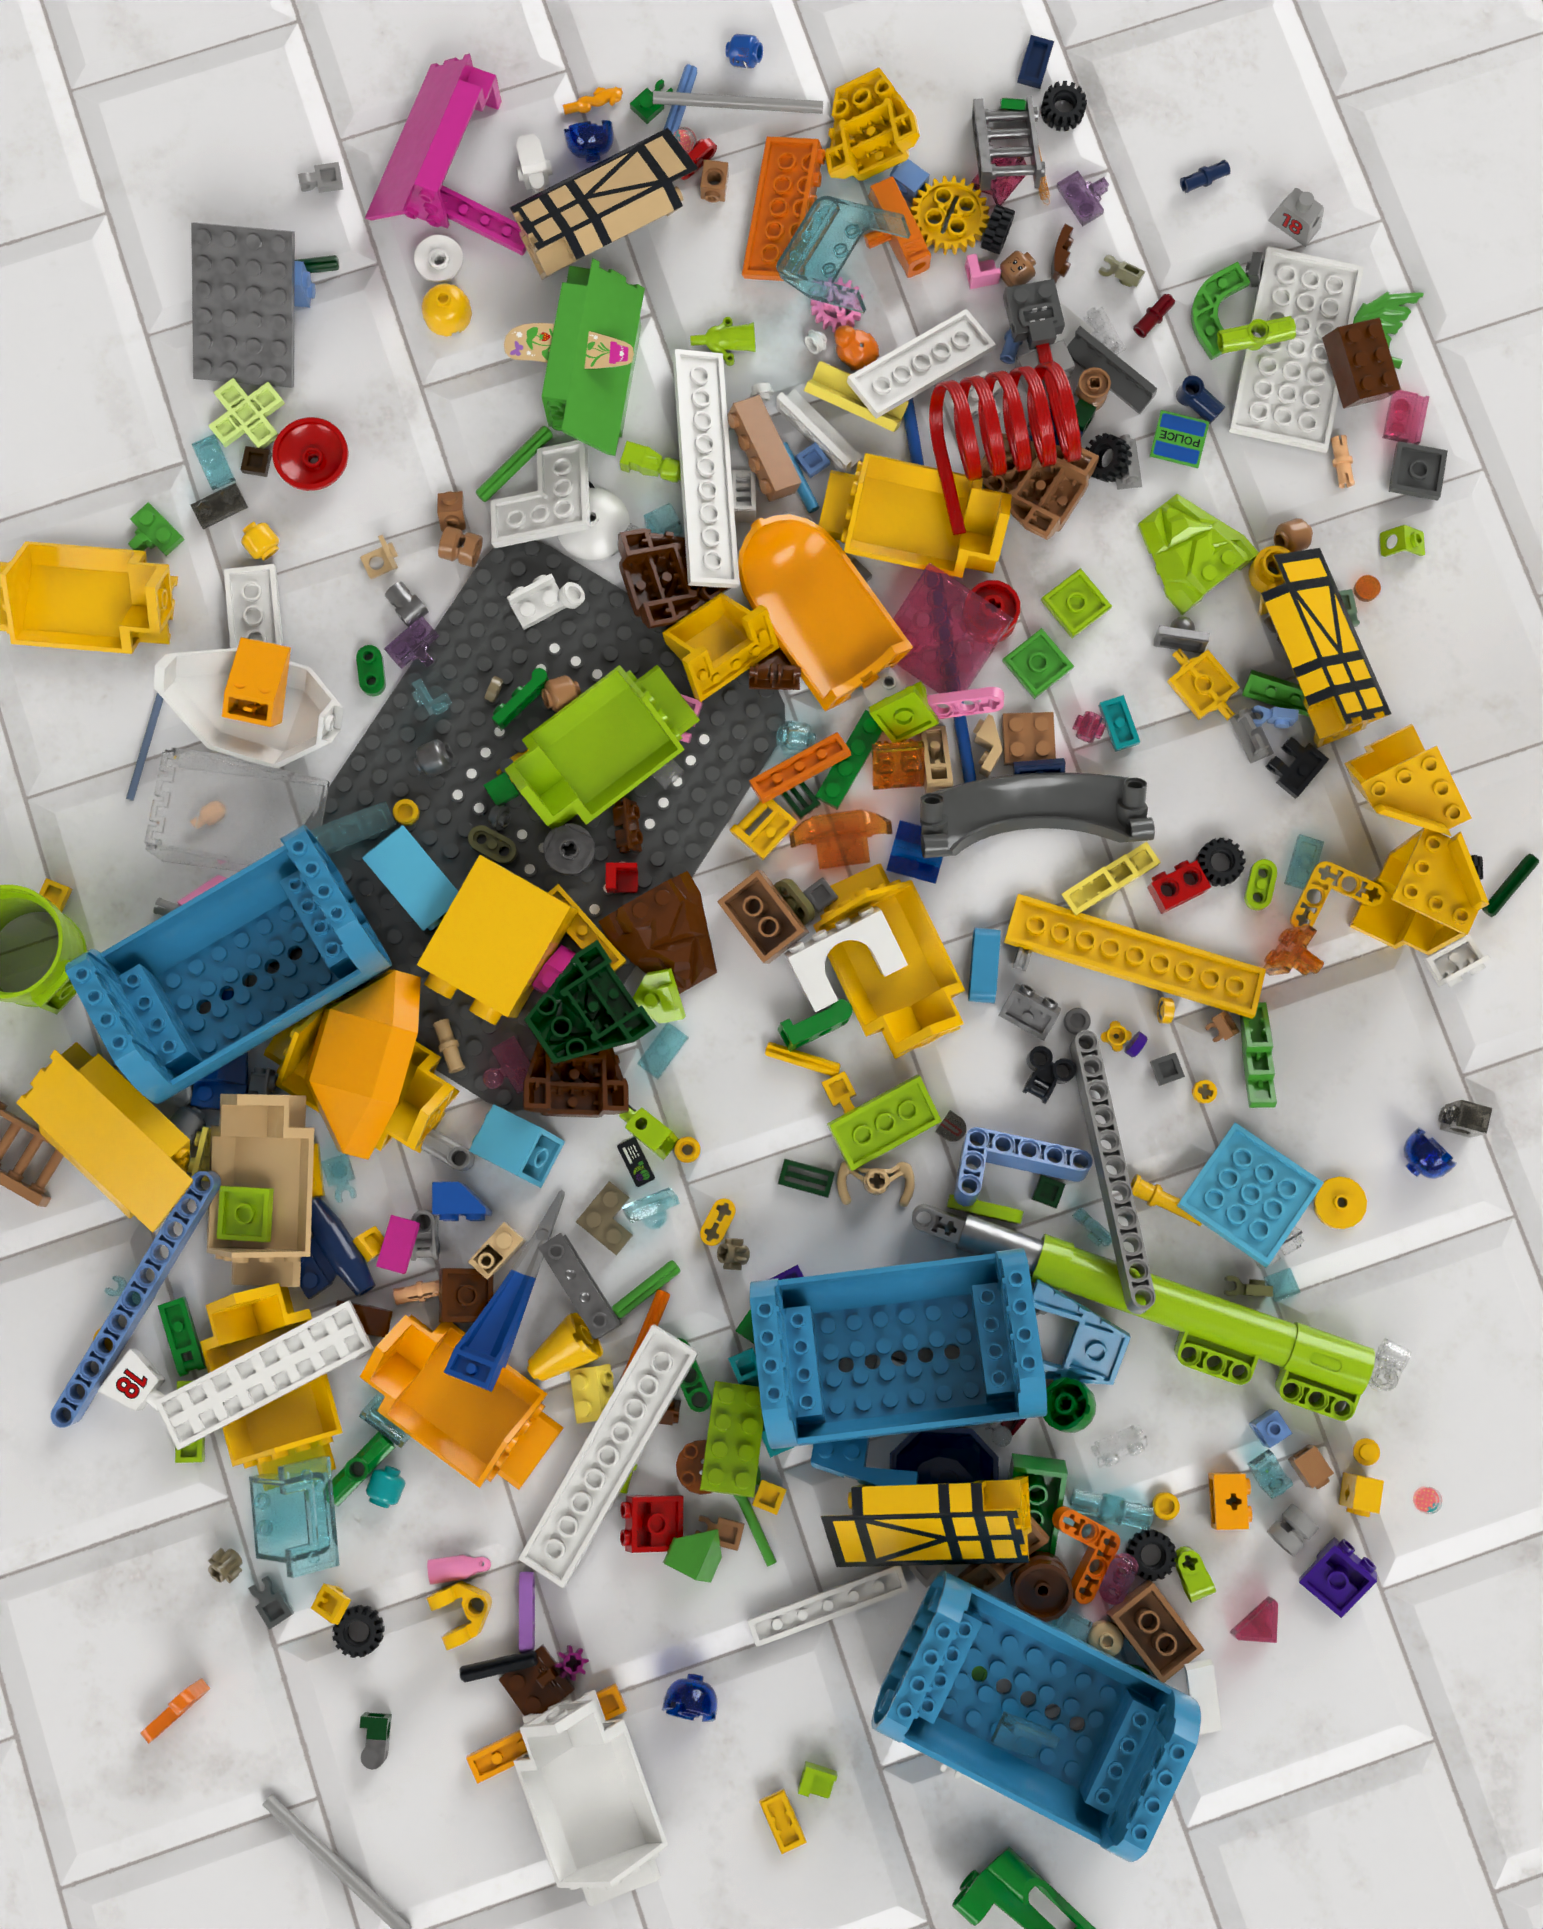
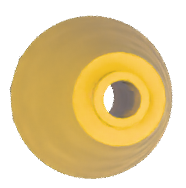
(564, 1349)

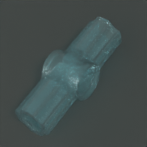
(1112, 1509)

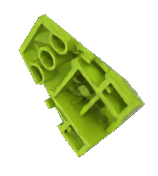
(1192, 550)

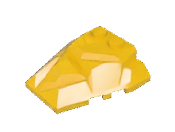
(869, 128)

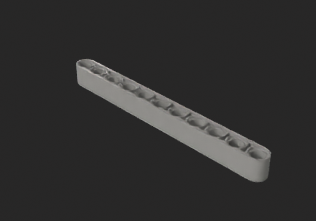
(1108, 1182)

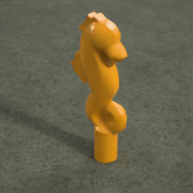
(600, 97)

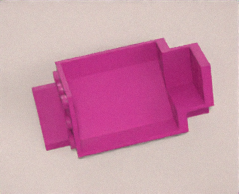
(431, 141)

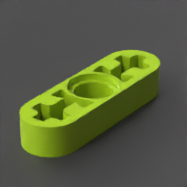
(988, 1210)

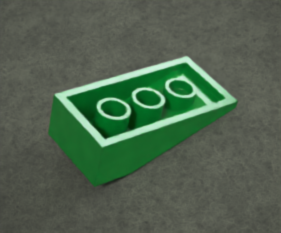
(1046, 1490)

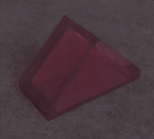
(1259, 1624)

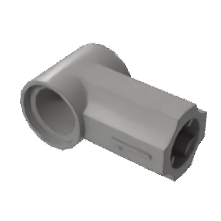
(446, 1150)

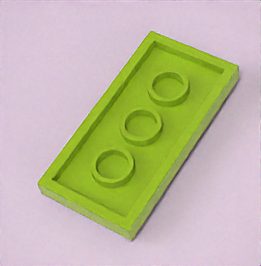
(884, 1122)
(733, 1440)

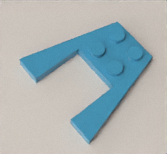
(1096, 1343)
(849, 1460)

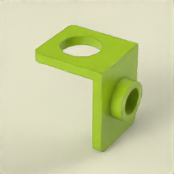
(1408, 540)

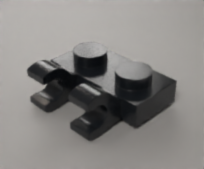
(1302, 769)

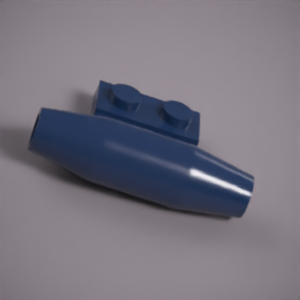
(332, 1255)

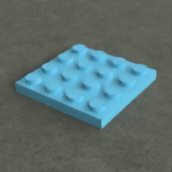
(1250, 1194)

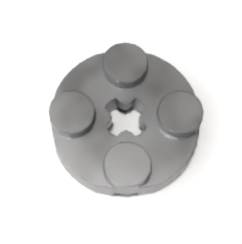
(574, 863)

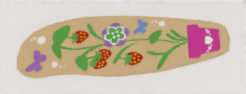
(534, 342)

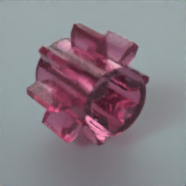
(1089, 727)

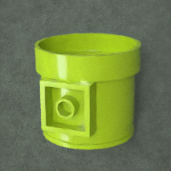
(54, 988)

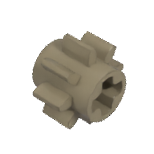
(733, 1254)
(225, 1565)

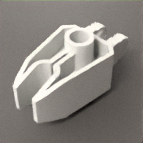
(533, 166)

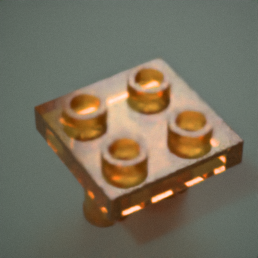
(897, 764)
(1293, 953)

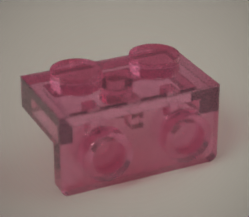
(1005, 185)

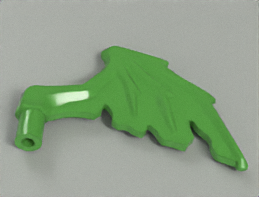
(1391, 312)

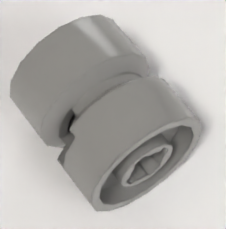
(1294, 1520)

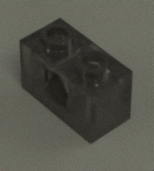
(1465, 1118)

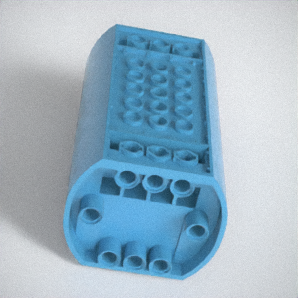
(152, 983)
(964, 1302)
(1099, 1780)

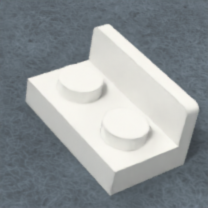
(535, 601)

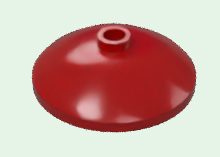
(307, 440)

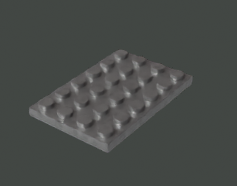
(243, 304)

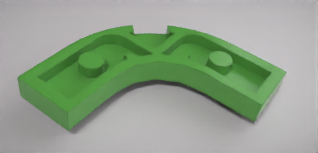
(1206, 303)

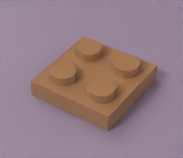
(1028, 736)

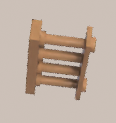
(13, 1179)

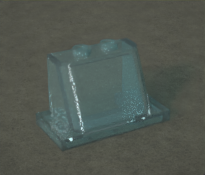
(296, 1516)

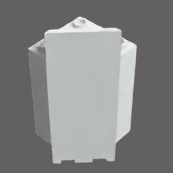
(589, 1800)

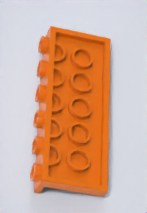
(782, 200)

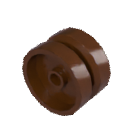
(1042, 1586)

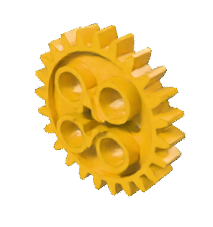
(971, 222)

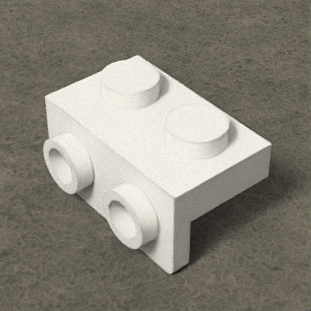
(1456, 960)

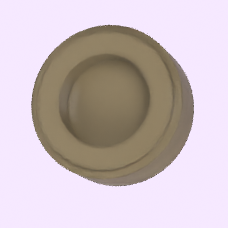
(494, 689)

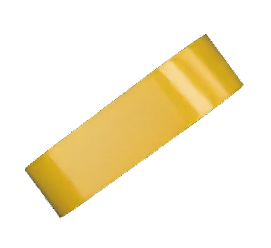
(712, 1219)

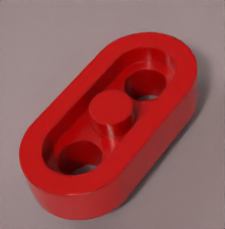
(702, 150)

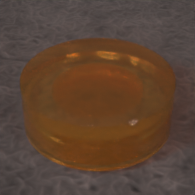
(1367, 588)

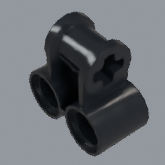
(1044, 1078)

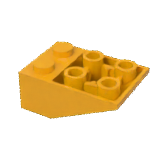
(257, 683)

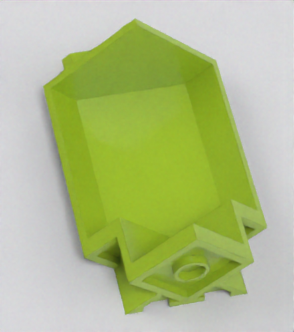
(601, 745)

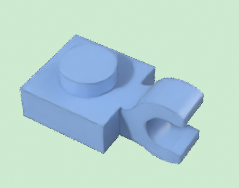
(1278, 716)

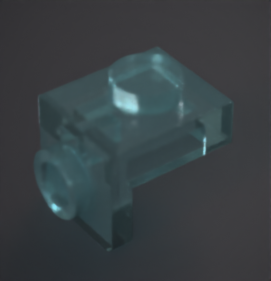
(422, 697)
(1269, 1474)

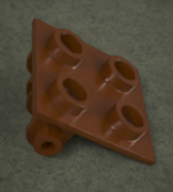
(775, 673)

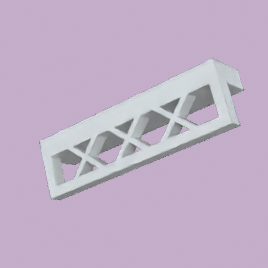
(817, 429)

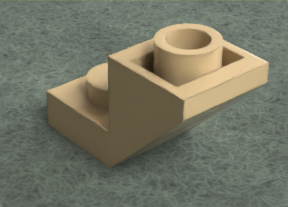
(988, 738)

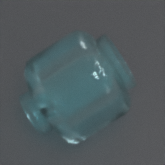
(795, 737)

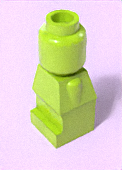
(649, 462)

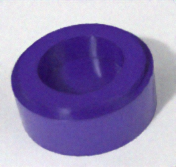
(1136, 1044)

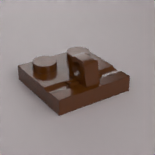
(462, 1294)
(537, 1686)

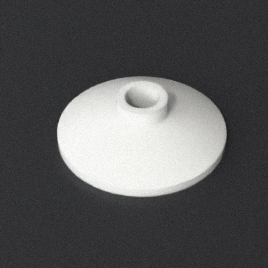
(434, 249)
(879, 691)

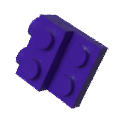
(1339, 1576)

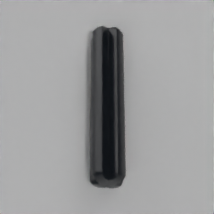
(498, 1666)

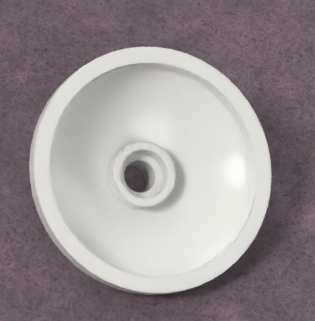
(602, 537)

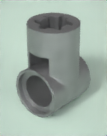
(407, 606)

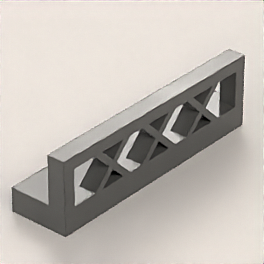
(1125, 381)

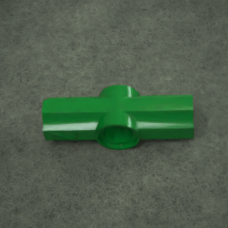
(370, 1456)

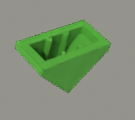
(695, 1555)

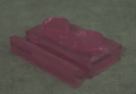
(1405, 417)

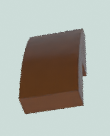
(1061, 255)
(374, 1319)

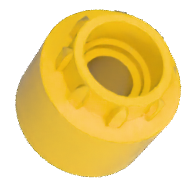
(1259, 574)

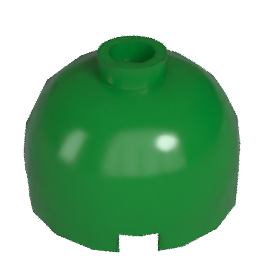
(1069, 1405)

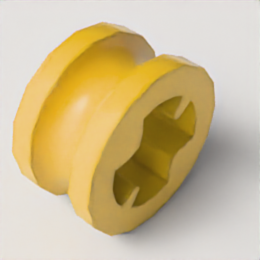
(1198, 1096)

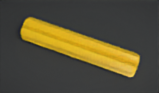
(802, 1059)

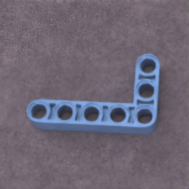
(1014, 1158)

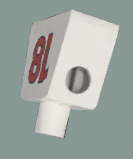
(134, 1382)

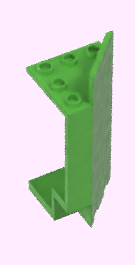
(582, 400)

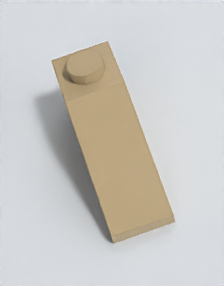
(936, 759)

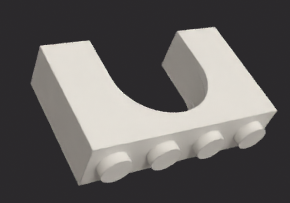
(809, 958)

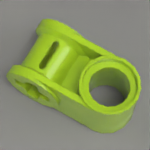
(1194, 1577)

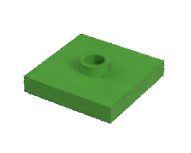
(1038, 663)

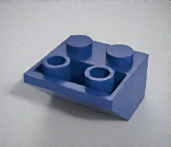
(457, 1200)

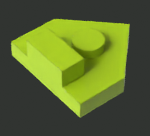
(660, 996)

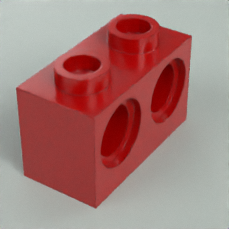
(1181, 890)

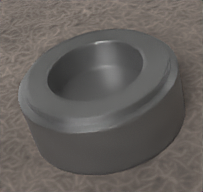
(1077, 1020)

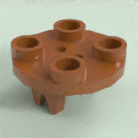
(689, 1466)

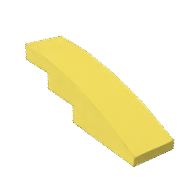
(1110, 878)

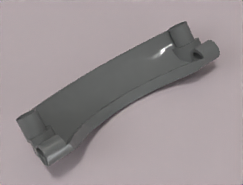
(1054, 800)

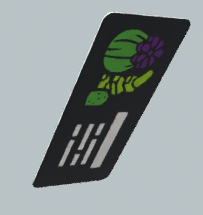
(636, 1162)

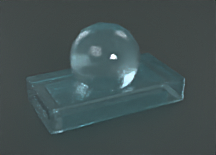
(213, 462)
(651, 1208)

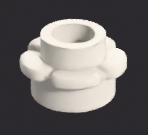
(816, 341)
(764, 390)

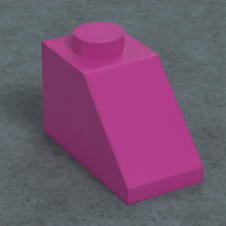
(552, 969)

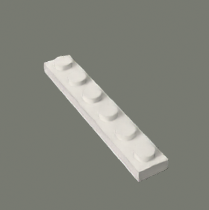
(827, 1605)

